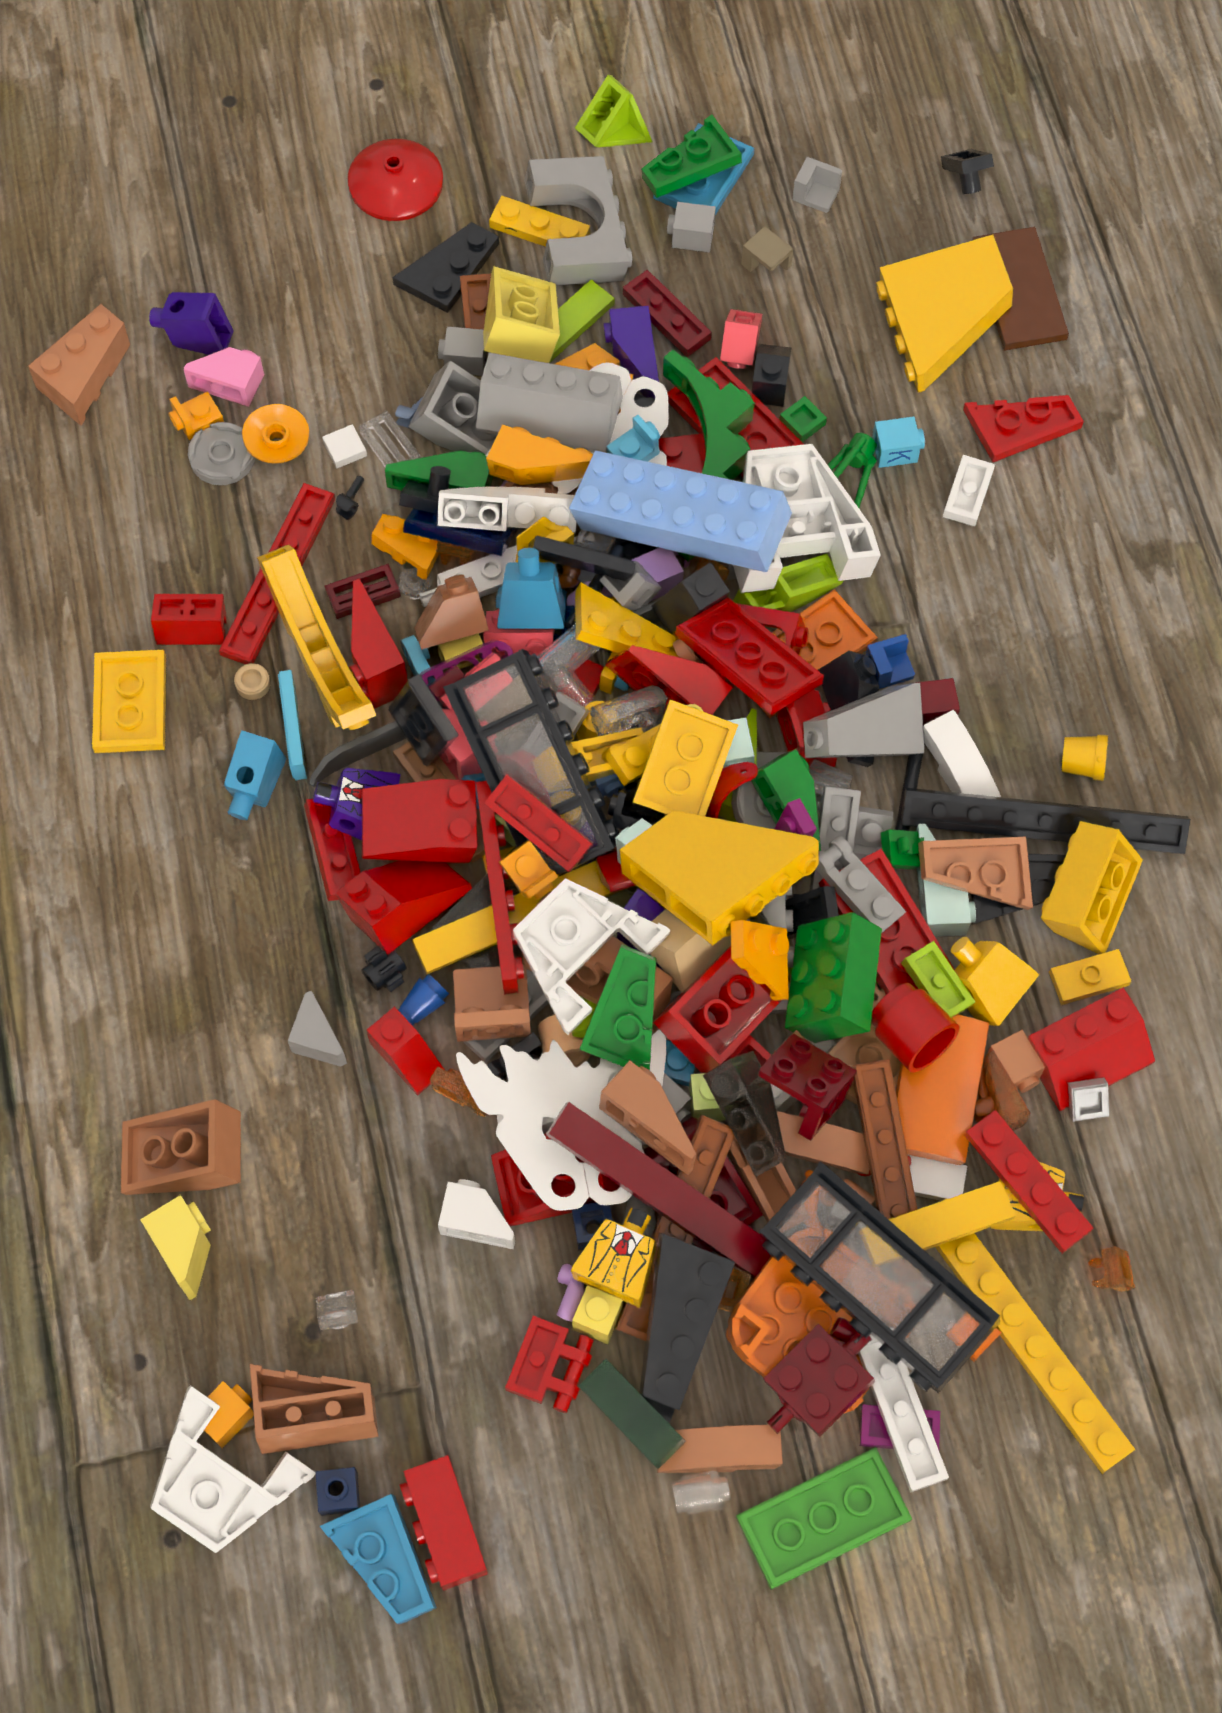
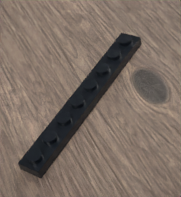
(1039, 819)

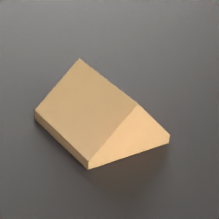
(684, 952)

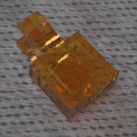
(453, 1087)

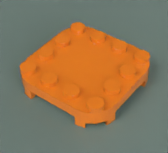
(776, 1317)

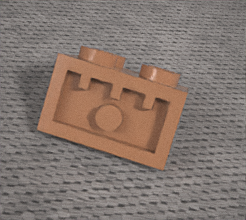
(484, 1010)

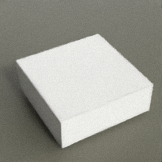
(344, 446)

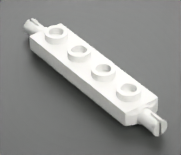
(485, 572)

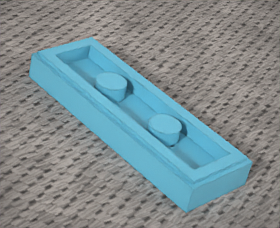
(292, 725)

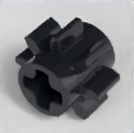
(383, 969)

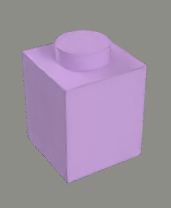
(663, 568)

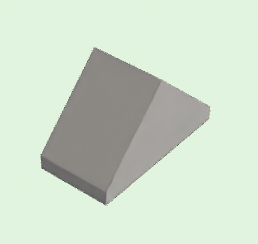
(312, 1034)

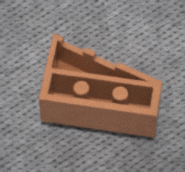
(80, 362)
(308, 1410)

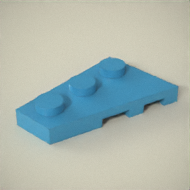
(383, 1554)

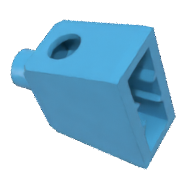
(531, 594)
(253, 773)

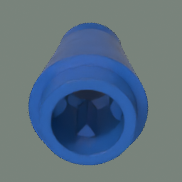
(423, 999)

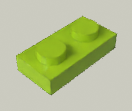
(936, 976)

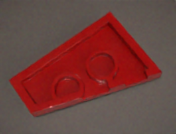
(1022, 425)

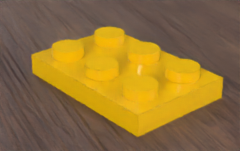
(129, 701)
(685, 761)

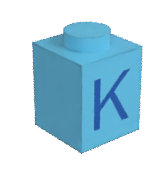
(897, 441)

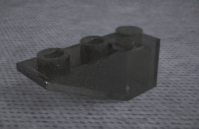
(749, 1110)

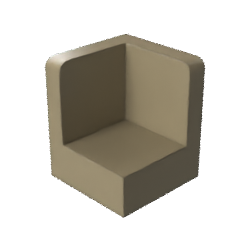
(768, 250)

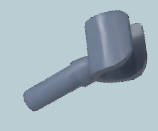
(406, 414)

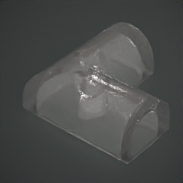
(561, 660)
(631, 711)

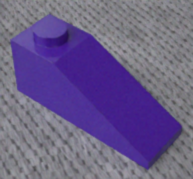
(633, 342)

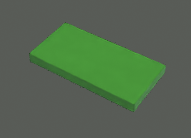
(823, 1518)

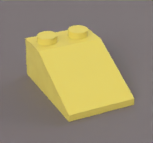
(521, 316)

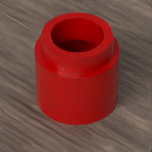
(913, 1026)

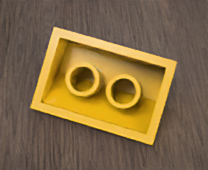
(1092, 886)

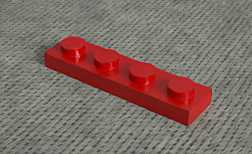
(1028, 1181)

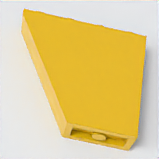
(943, 304)
(716, 868)

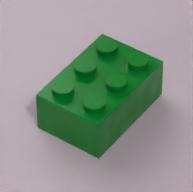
(833, 978)

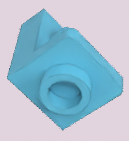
(637, 443)

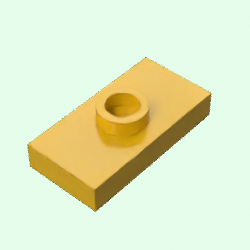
(1090, 977)

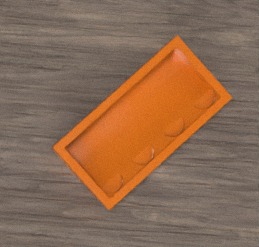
(941, 1099)

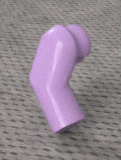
(572, 1295)

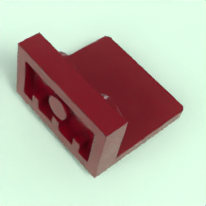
(811, 1078)

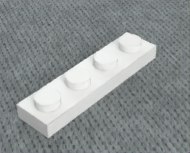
(904, 1419)

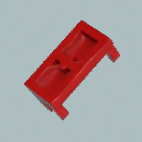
(188, 619)

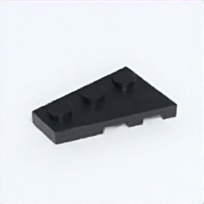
(438, 273)
(1042, 879)

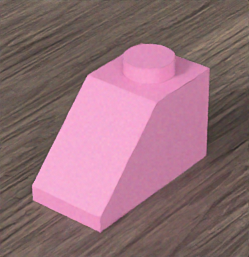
(227, 374)

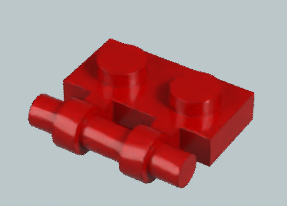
(538, 1359)

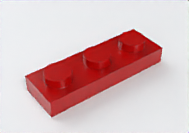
(539, 823)
(333, 849)

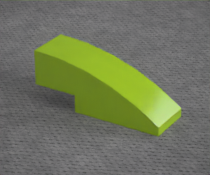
(796, 586)

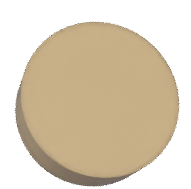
(252, 681)

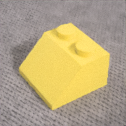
(181, 1240)

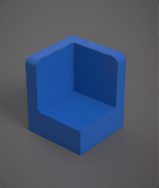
(891, 661)

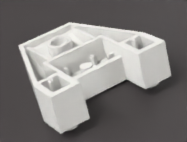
(820, 520)

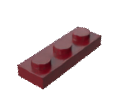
(667, 313)

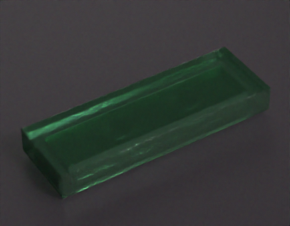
(632, 1414)

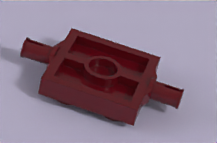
(818, 1380)

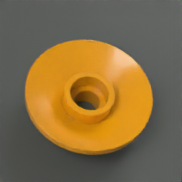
(275, 422)

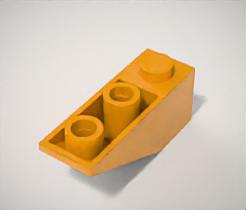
(533, 459)

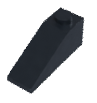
(849, 680)

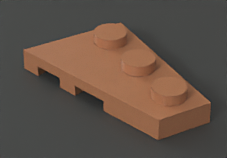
(980, 867)

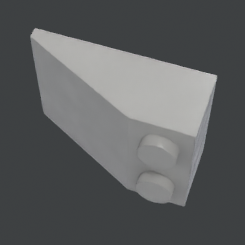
(450, 412)

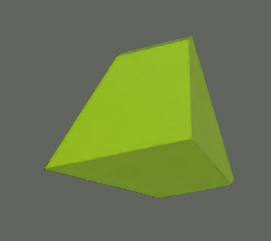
(613, 117)

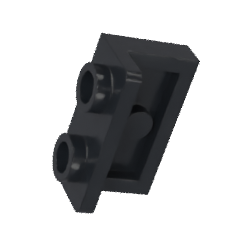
(627, 813)

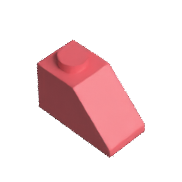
(740, 338)

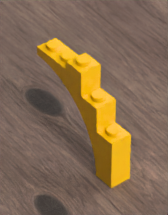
(321, 657)

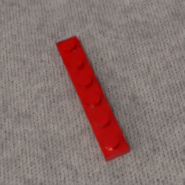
(502, 900)

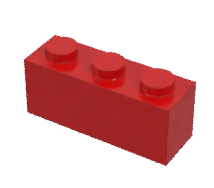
(443, 1523)

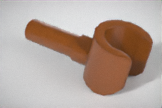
(985, 1103)

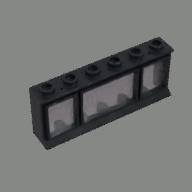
(519, 733)
(879, 1279)

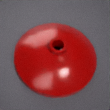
(395, 191)

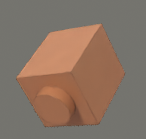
(1019, 1060)

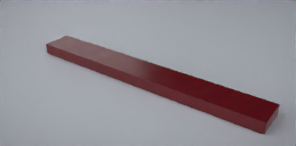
(659, 1188)

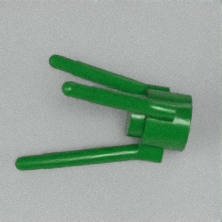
(856, 454)

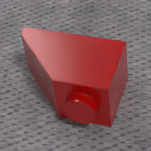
(403, 1050)

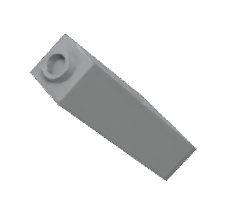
(869, 727)

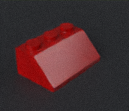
(1093, 1043)

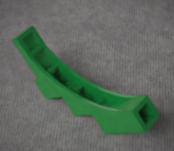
(721, 417)

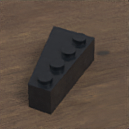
(681, 1312)

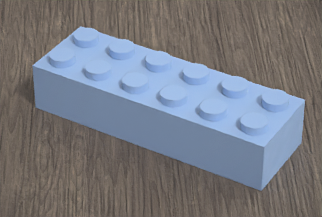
(681, 510)

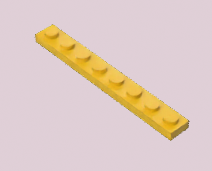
(1038, 1353)

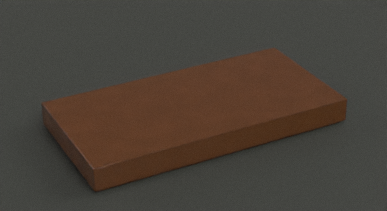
(1035, 308)

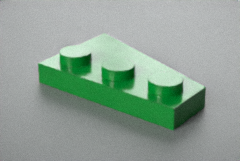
(694, 159)
(624, 1012)

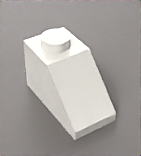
(473, 1216)

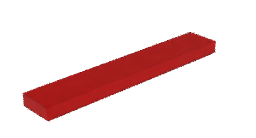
(259, 608)

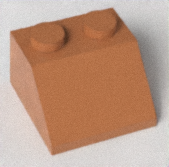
(451, 613)

